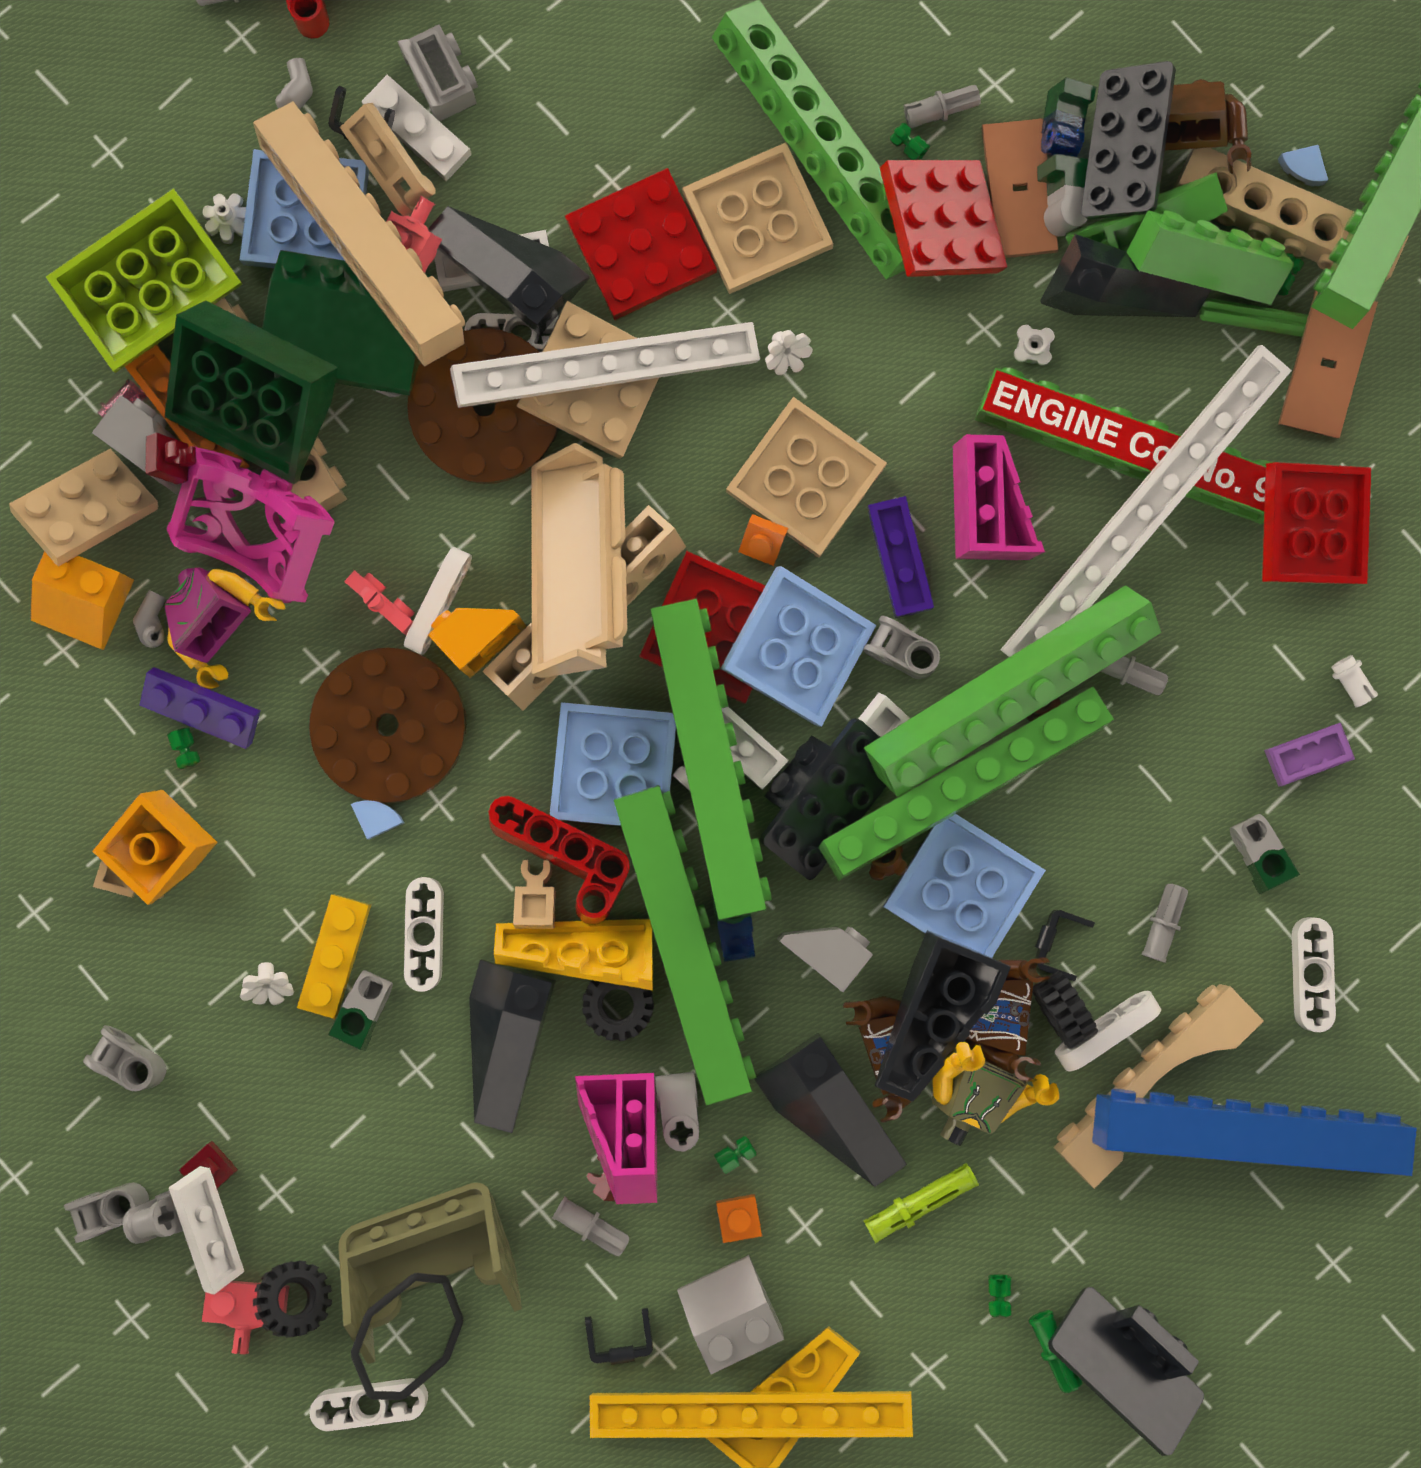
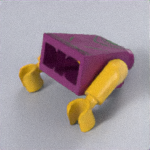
(206, 613)

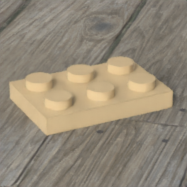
(83, 507)

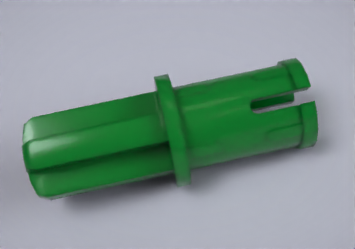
(1044, 1327)

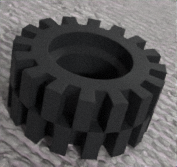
(1064, 1010)
(612, 1028)
(317, 1299)

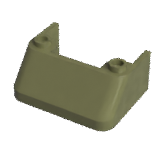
(427, 1238)

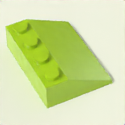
(141, 278)

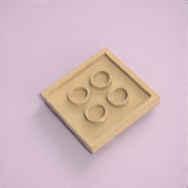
(757, 218)
(599, 414)
(806, 477)

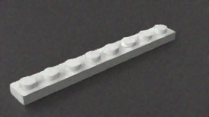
(604, 364)

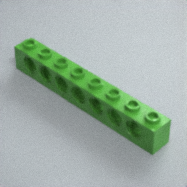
(812, 128)

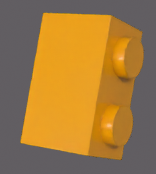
(78, 598)
(474, 635)
(154, 845)

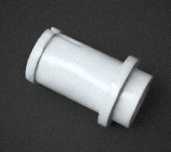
(1354, 680)

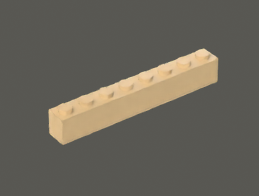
(360, 233)

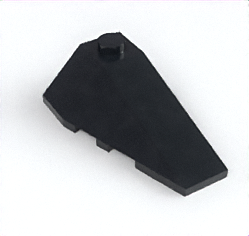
(514, 269)
(1106, 282)
(940, 1005)
(505, 1032)
(823, 1103)

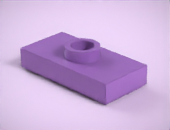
(1309, 754)

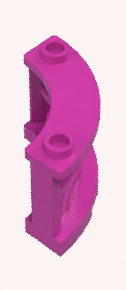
(296, 536)

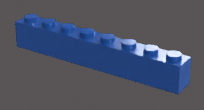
(1253, 1134)

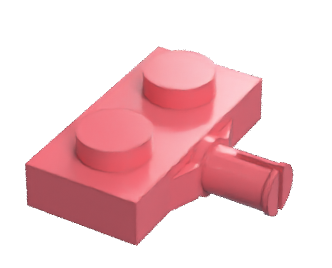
(416, 234)
(371, 591)
(235, 1309)

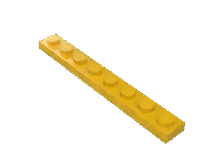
(751, 1414)

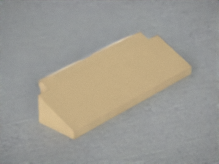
(576, 562)

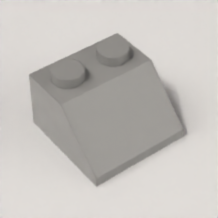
(126, 432)
(831, 952)
(730, 1314)

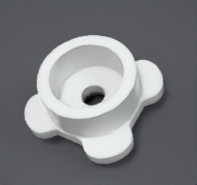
(1026, 353)

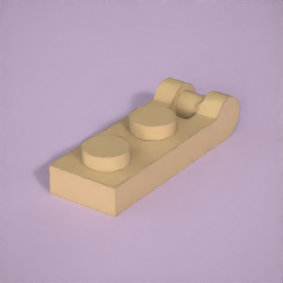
(386, 158)

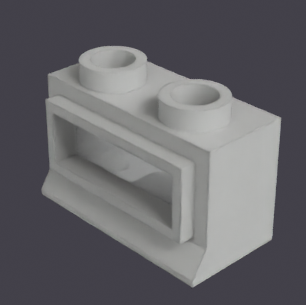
(438, 72)

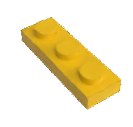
(334, 956)

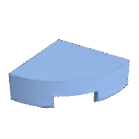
(1305, 165)
(376, 817)

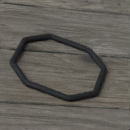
(393, 1395)

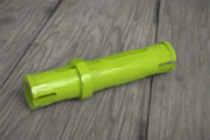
(918, 1204)

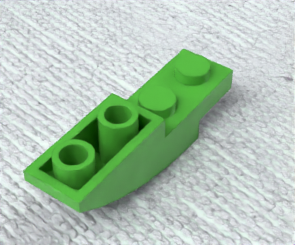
(1193, 201)

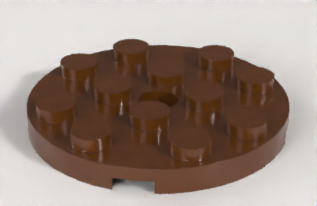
(461, 440)
(348, 715)

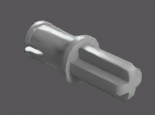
(941, 106)
(1137, 674)
(1165, 922)
(591, 1227)

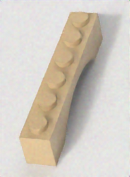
(1216, 1023)

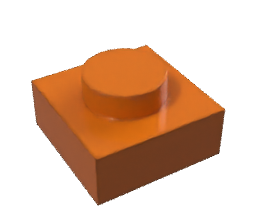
(763, 540)
(738, 1218)

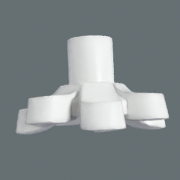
(225, 217)
(787, 350)
(266, 986)

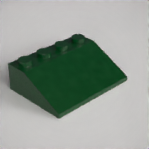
(333, 316)
(247, 389)

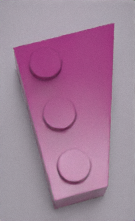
(989, 503)
(623, 1128)

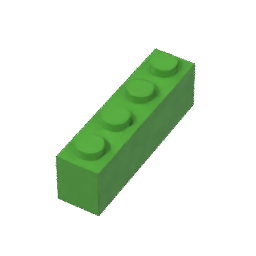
(1209, 256)

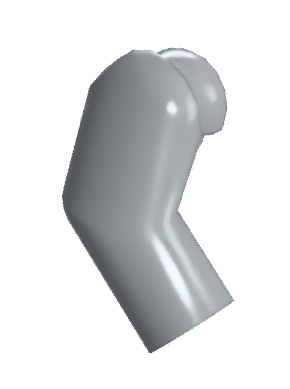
(299, 87)
(147, 621)

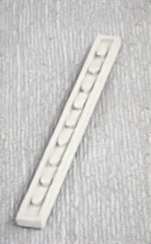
(1155, 497)

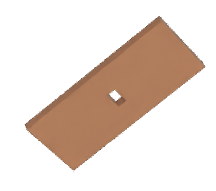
(1012, 161)
(1321, 394)

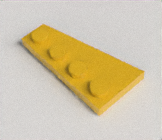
(603, 952)
(812, 1369)

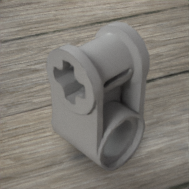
(900, 647)
(118, 1058)
(677, 1103)
(101, 1211)
(152, 1219)

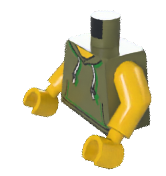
(982, 1093)

